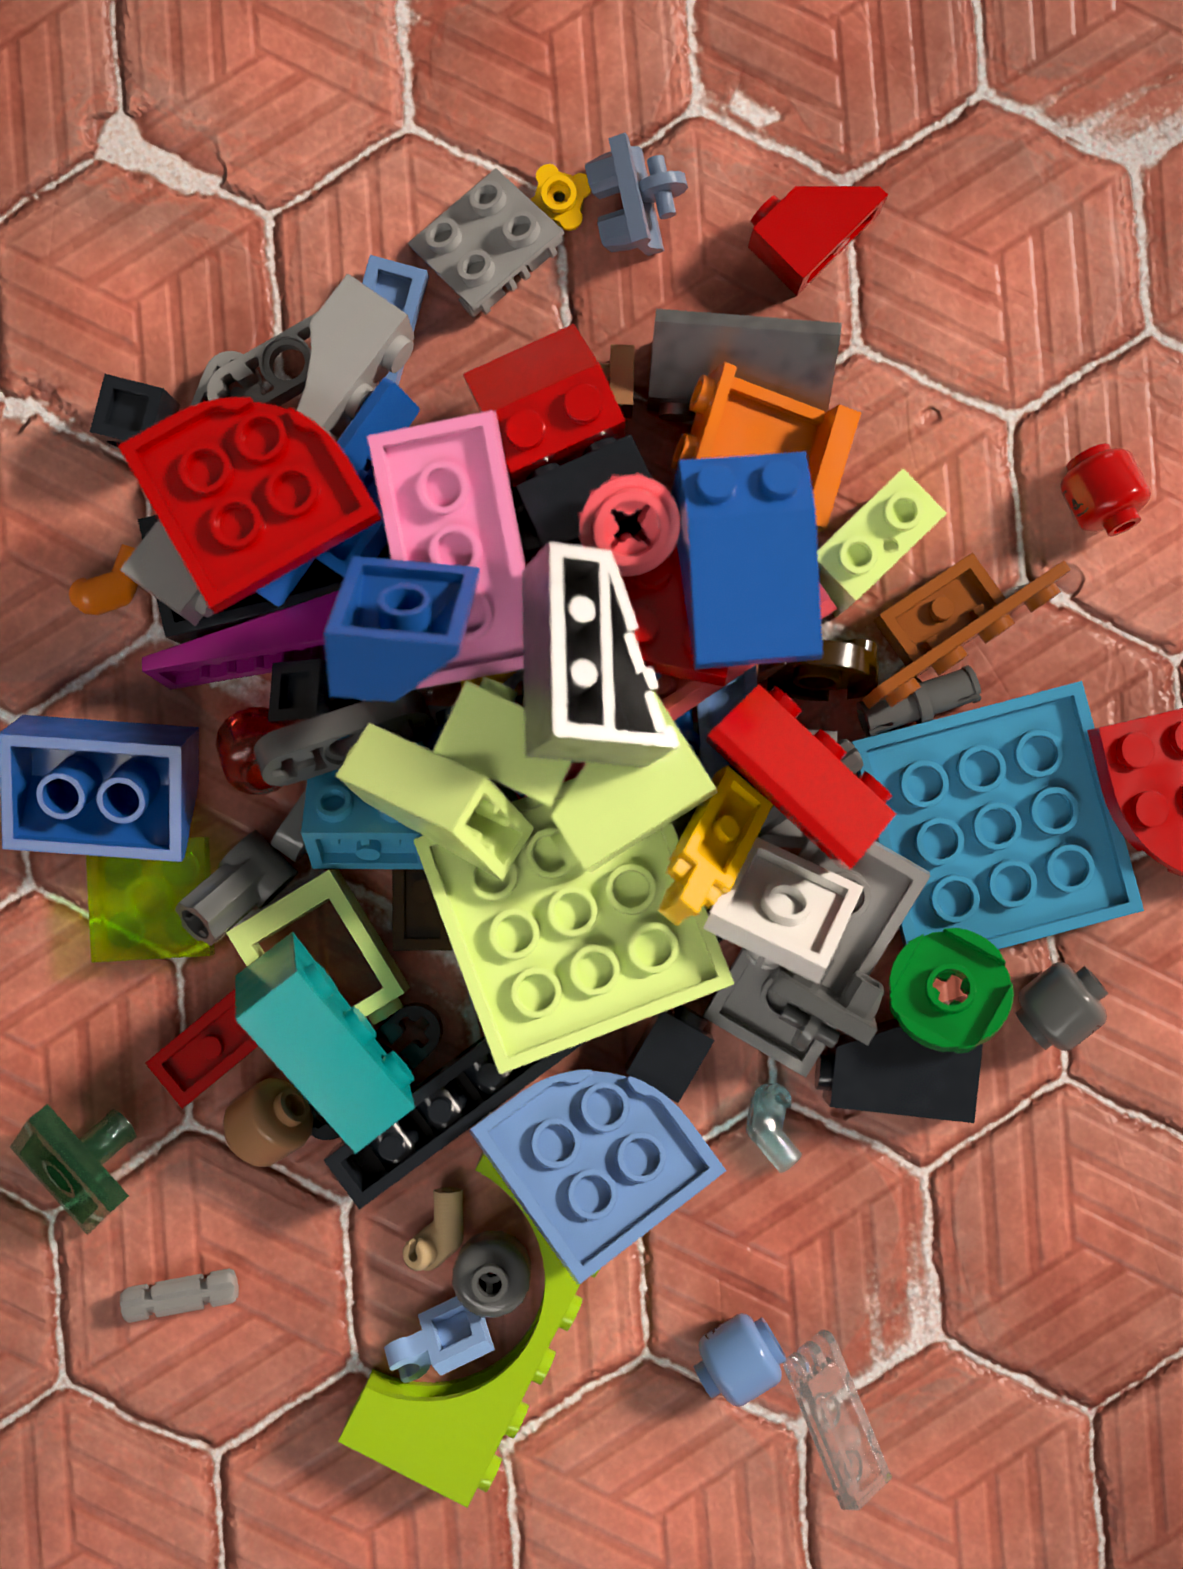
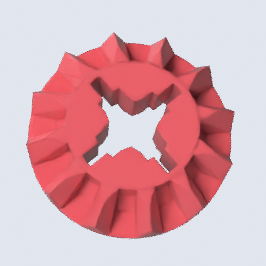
(658, 521)

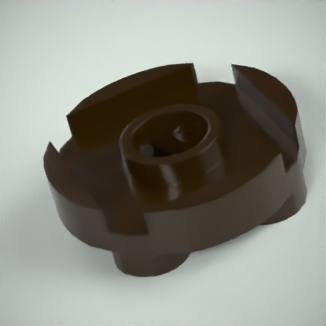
(842, 666)

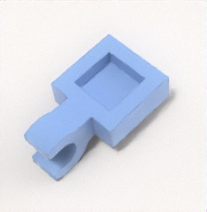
(447, 1341)

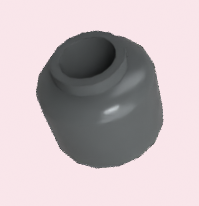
(1062, 1006)
(487, 1293)

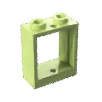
(875, 539)
(305, 899)

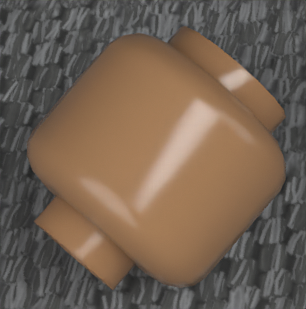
(268, 1122)

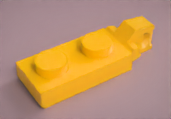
(714, 846)

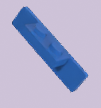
(381, 412)

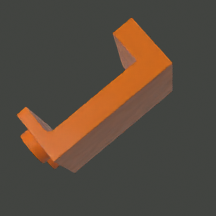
(751, 420)

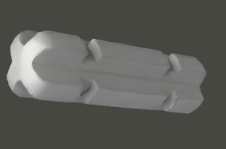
(179, 1295)

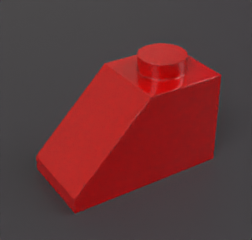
(811, 229)

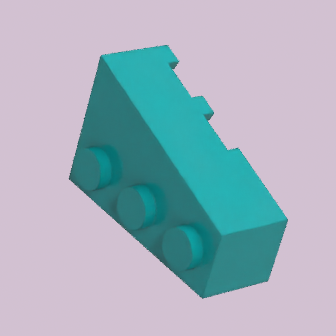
(322, 1043)

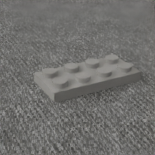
(753, 1010)

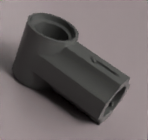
(245, 879)

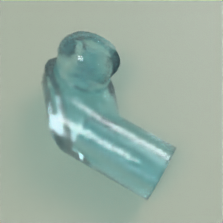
(766, 1124)

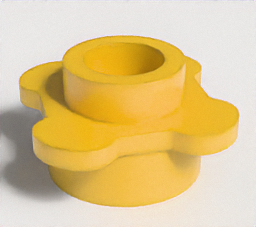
(575, 188)

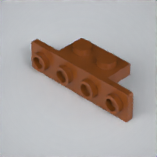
(945, 615)

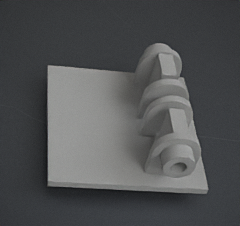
(488, 242)

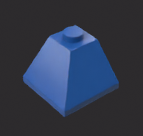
(396, 625)

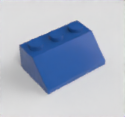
(98, 787)

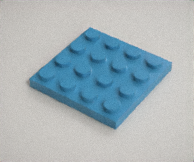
(1004, 820)

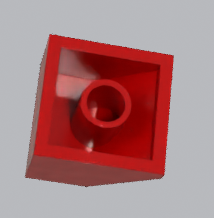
(547, 401)

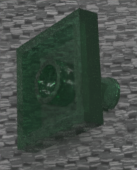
(73, 1166)

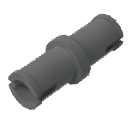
(931, 699)

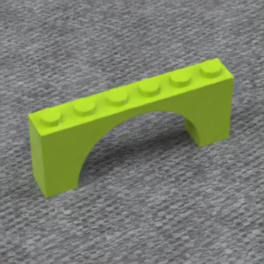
(452, 1428)

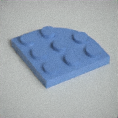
(595, 1162)

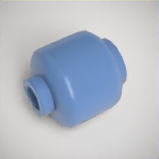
(739, 1360)

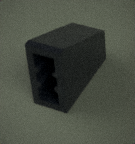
(900, 1076)

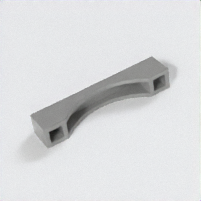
(352, 349)

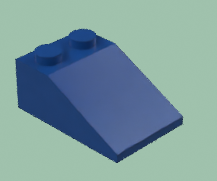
(749, 559)

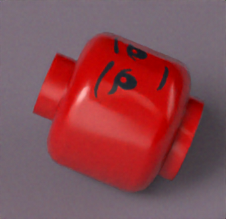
(1105, 489)

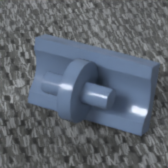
(625, 173)

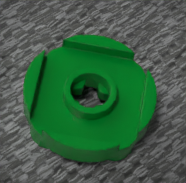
(917, 1003)

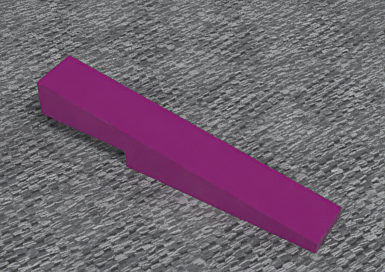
(246, 647)

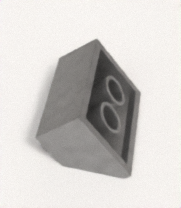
(774, 353)

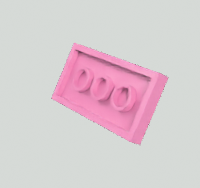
(453, 505)

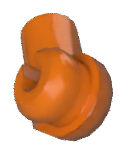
(105, 591)

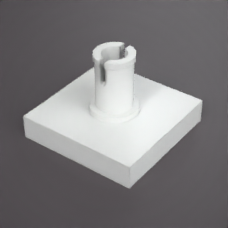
(785, 911)

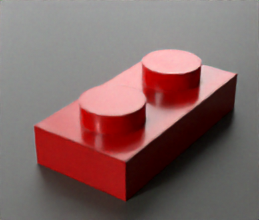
(202, 1053)

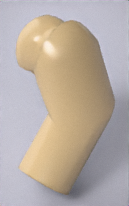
(441, 1236)

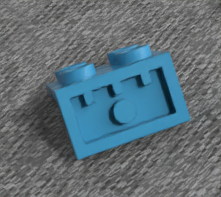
(351, 834)

